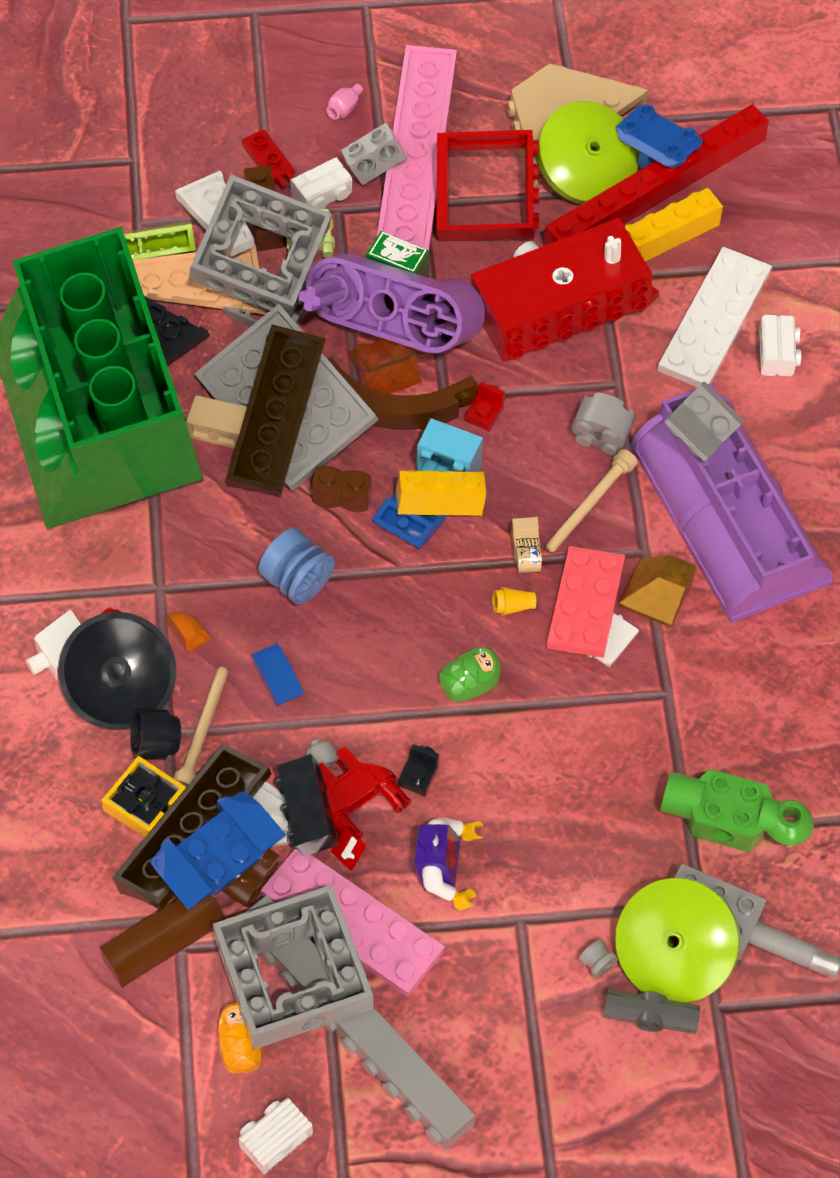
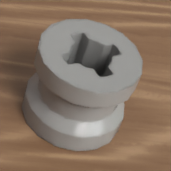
(598, 958)

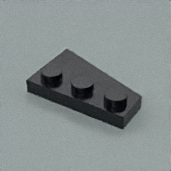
(174, 332)

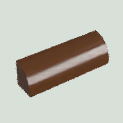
(159, 938)

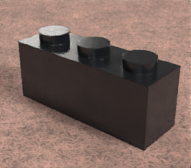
(306, 805)

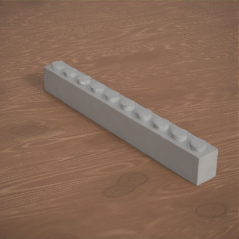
(380, 1048)

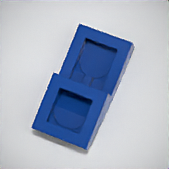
(277, 674)

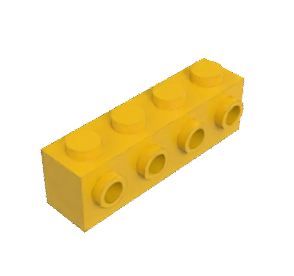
(676, 224)

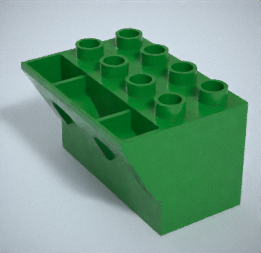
(91, 382)

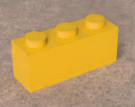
(440, 493)

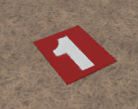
(349, 848)

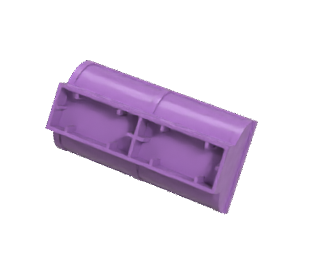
(731, 517)

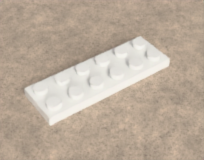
(714, 318)

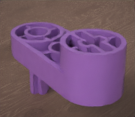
(418, 315)

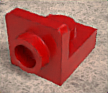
(485, 406)

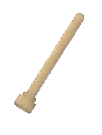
(622, 463)
(186, 773)

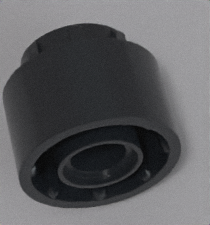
(154, 734)

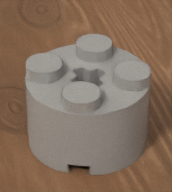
(603, 423)

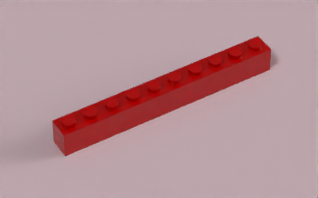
(658, 182)

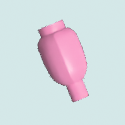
(344, 102)

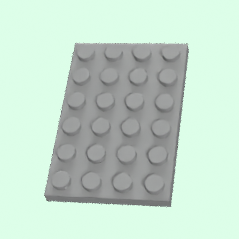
(333, 412)

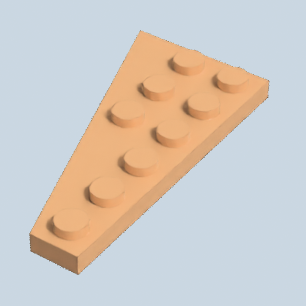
(168, 280)

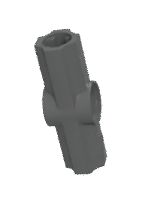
(651, 1011)

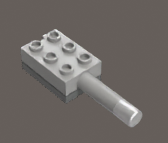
(748, 912)

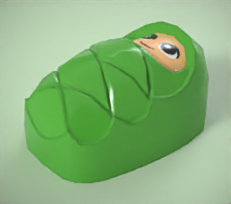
(470, 674)

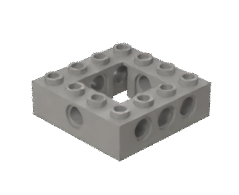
(271, 211)
(278, 925)

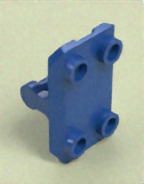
(657, 137)

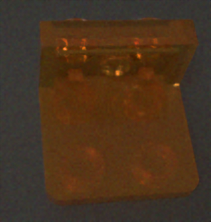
(386, 365)

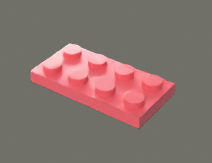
(586, 602)

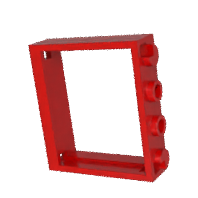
(486, 141)

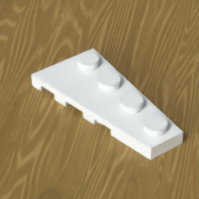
(201, 201)

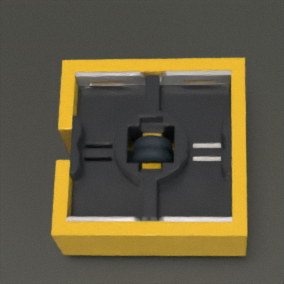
(141, 796)

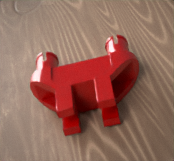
(357, 787)

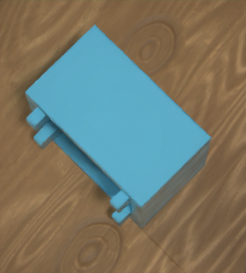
(448, 449)

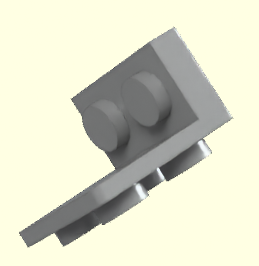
(703, 421)

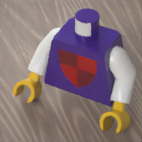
(438, 858)

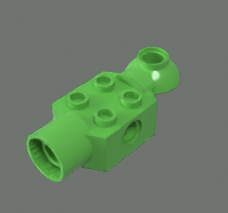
(734, 810)

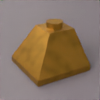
(658, 588)

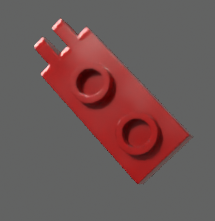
(265, 152)

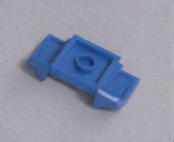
(218, 850)

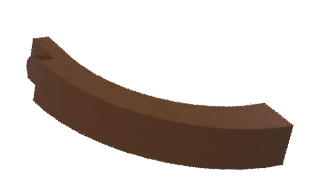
(414, 411)

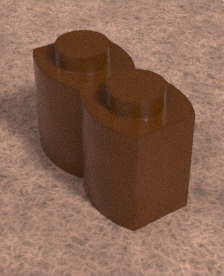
(338, 488)
(248, 886)

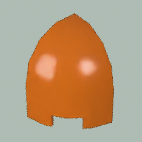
(187, 630)

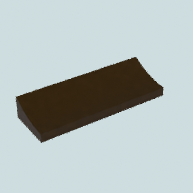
(275, 411)
(221, 776)

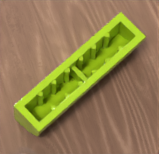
(160, 240)

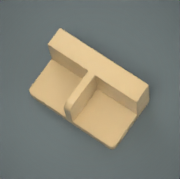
(215, 421)

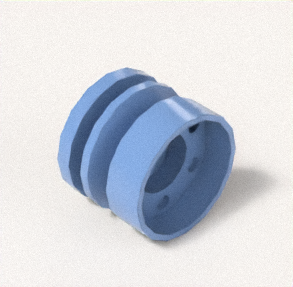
(296, 565)

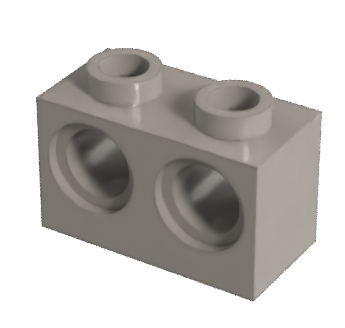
(374, 154)

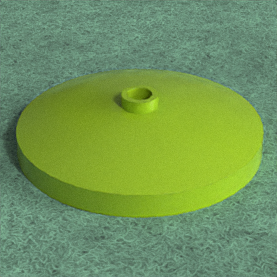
(583, 151)
(705, 934)

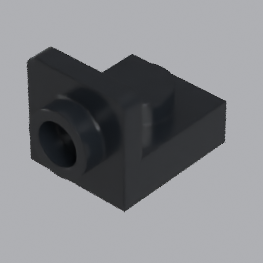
(419, 769)

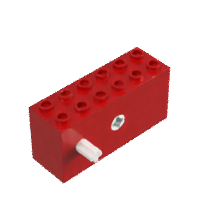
(563, 289)

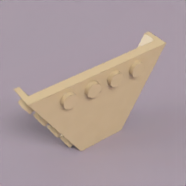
(556, 86)

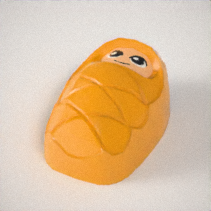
(235, 1043)

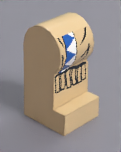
(526, 544)

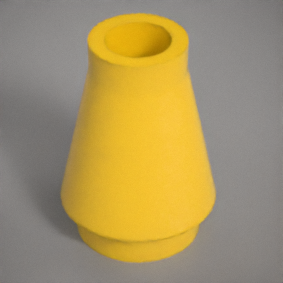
(512, 601)

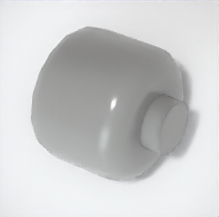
(323, 752)

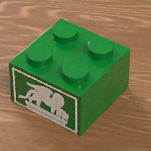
(399, 254)

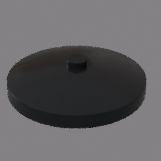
(114, 668)

